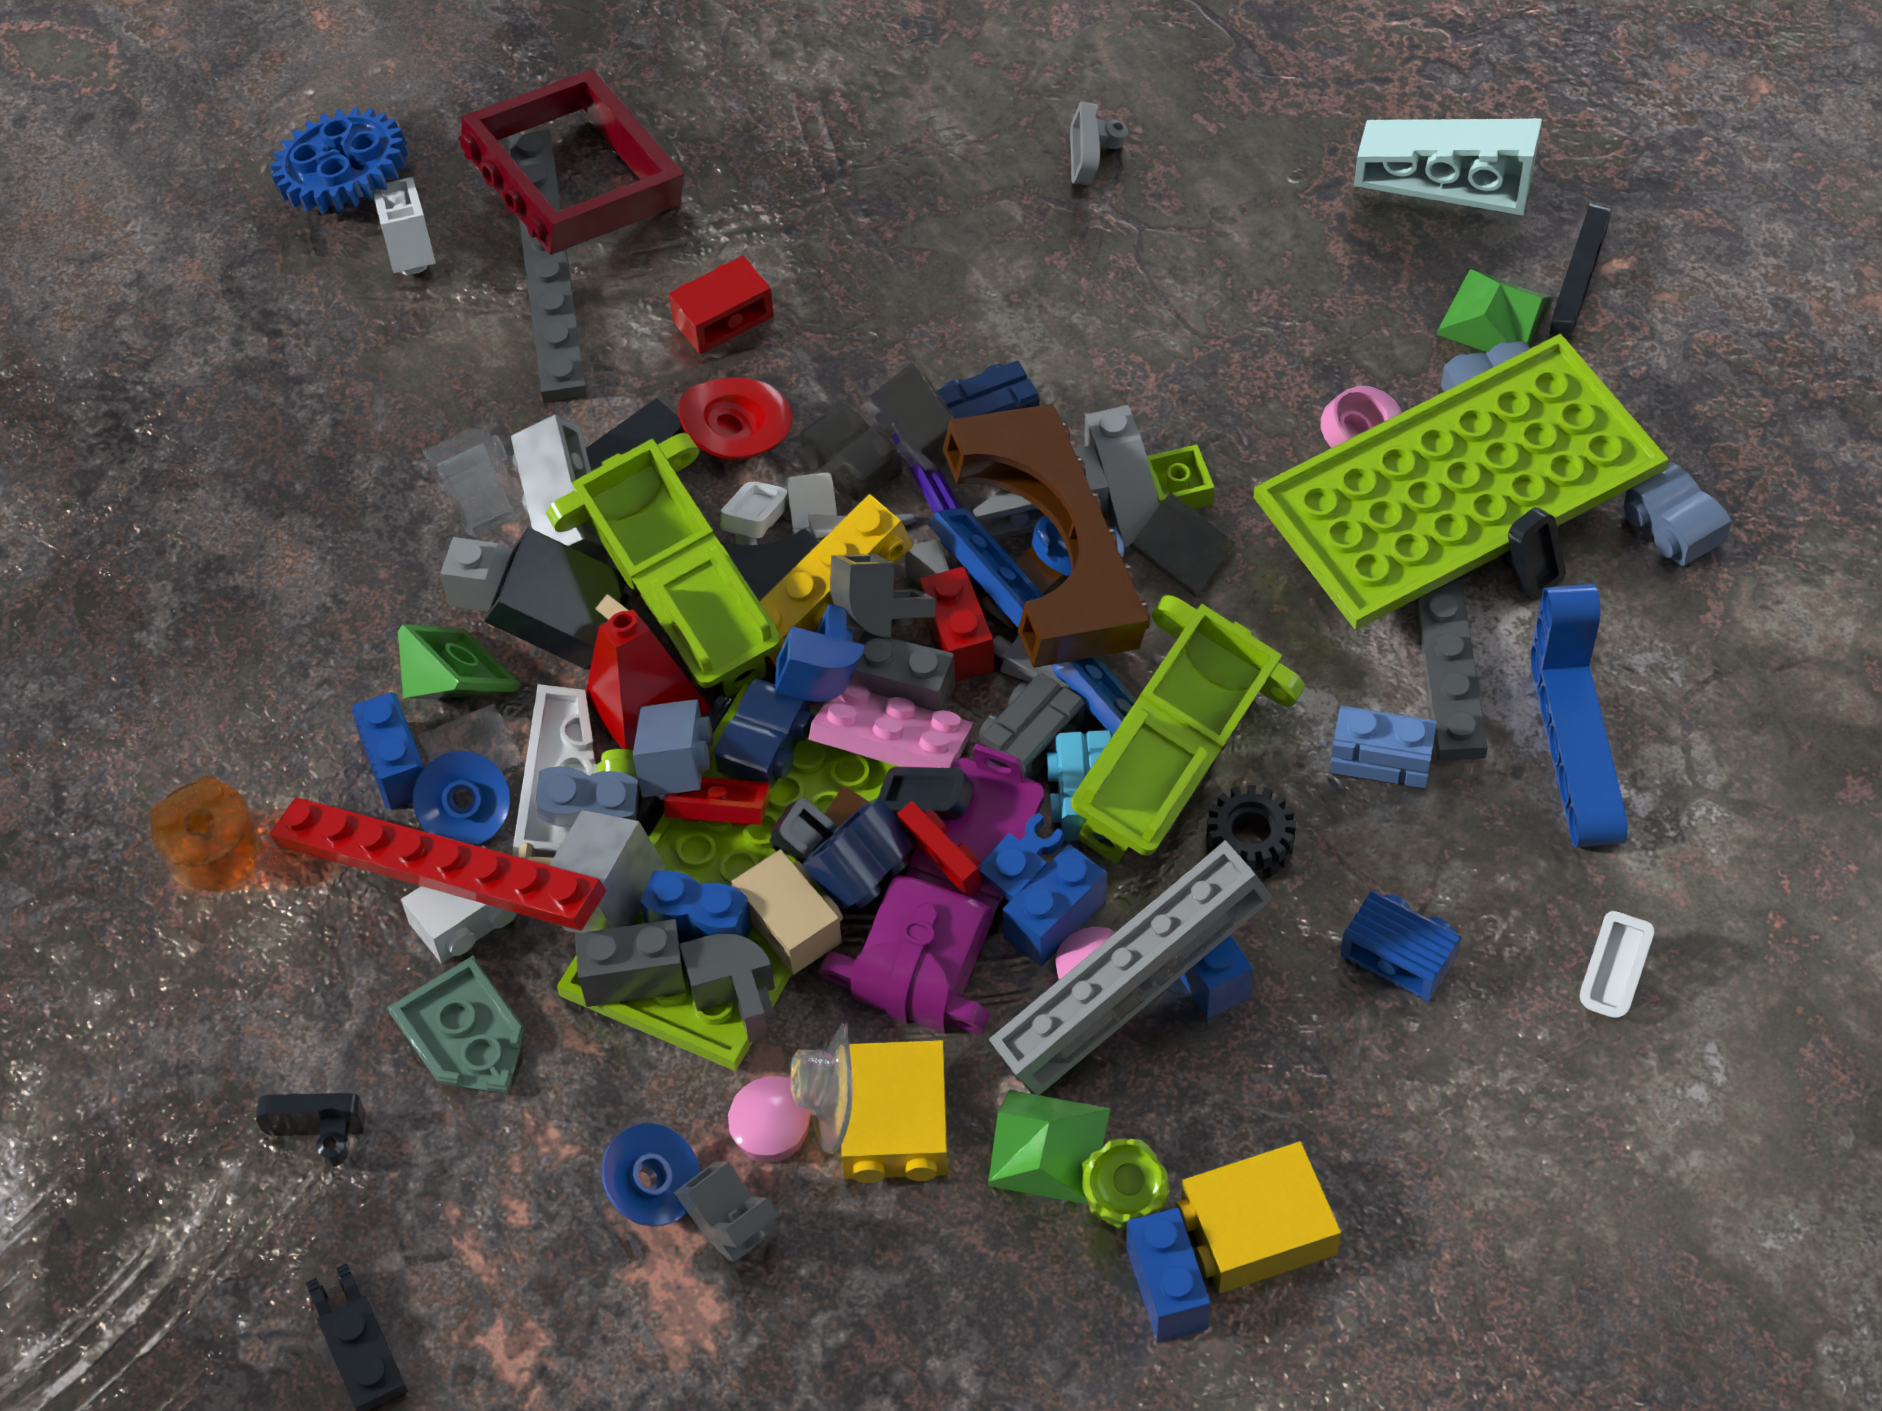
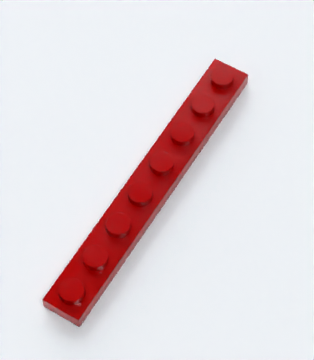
(439, 863)

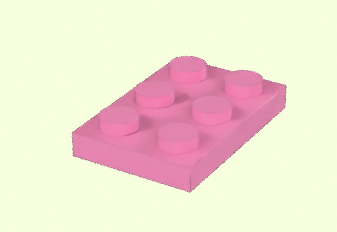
(891, 729)

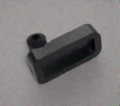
(1535, 552)
(939, 789)
(801, 830)
(314, 1114)

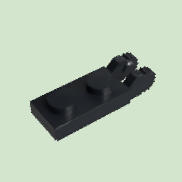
(357, 1345)

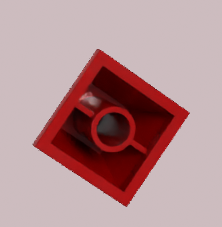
(633, 672)

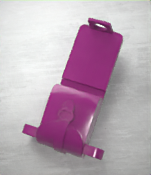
(925, 926)

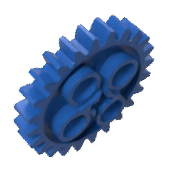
(339, 160)

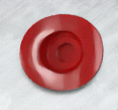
(735, 417)

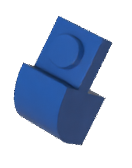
(819, 662)

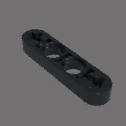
(1580, 270)

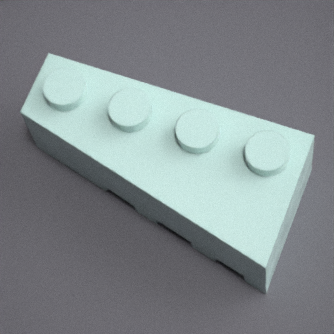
(1451, 160)

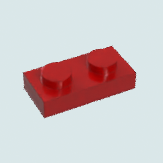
(722, 801)
(954, 861)

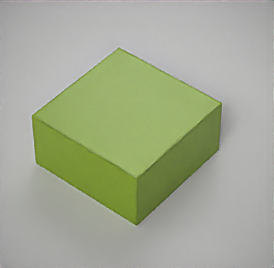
(1183, 475)

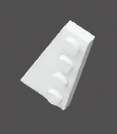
(557, 738)

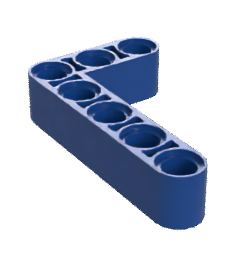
(1573, 717)

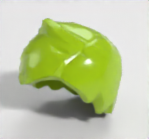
(1124, 1182)

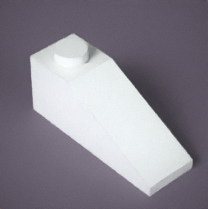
(404, 227)

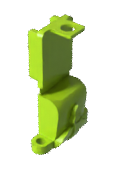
(673, 560)
(1177, 727)

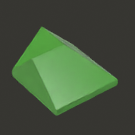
(1493, 312)
(448, 664)
(1043, 1145)

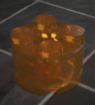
(206, 835)

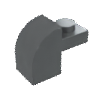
(866, 591)
(727, 970)
(727, 1210)

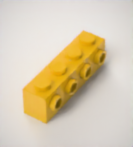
(805, 591)

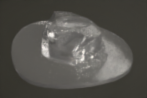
(825, 1088)

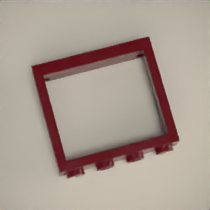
(659, 176)

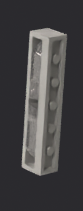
(1131, 968)

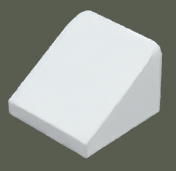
(810, 496)
(925, 560)

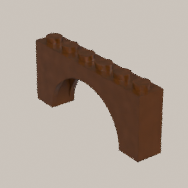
(1033, 457)

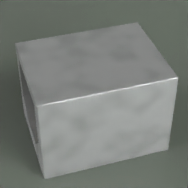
(616, 854)

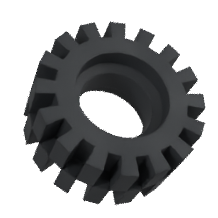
(1256, 809)

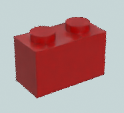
(721, 304)
(959, 623)

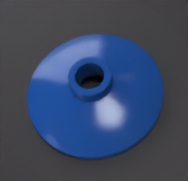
(436, 803)
(666, 1161)

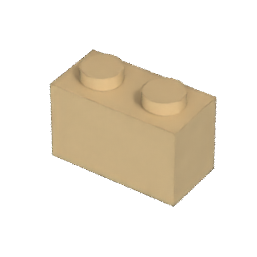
(790, 911)

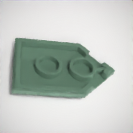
(462, 1029)

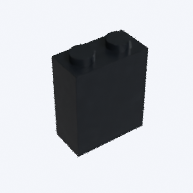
(552, 597)

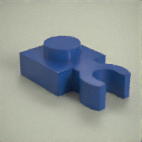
(1018, 862)

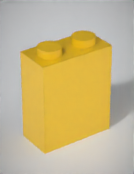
(896, 1112)
(1258, 1218)

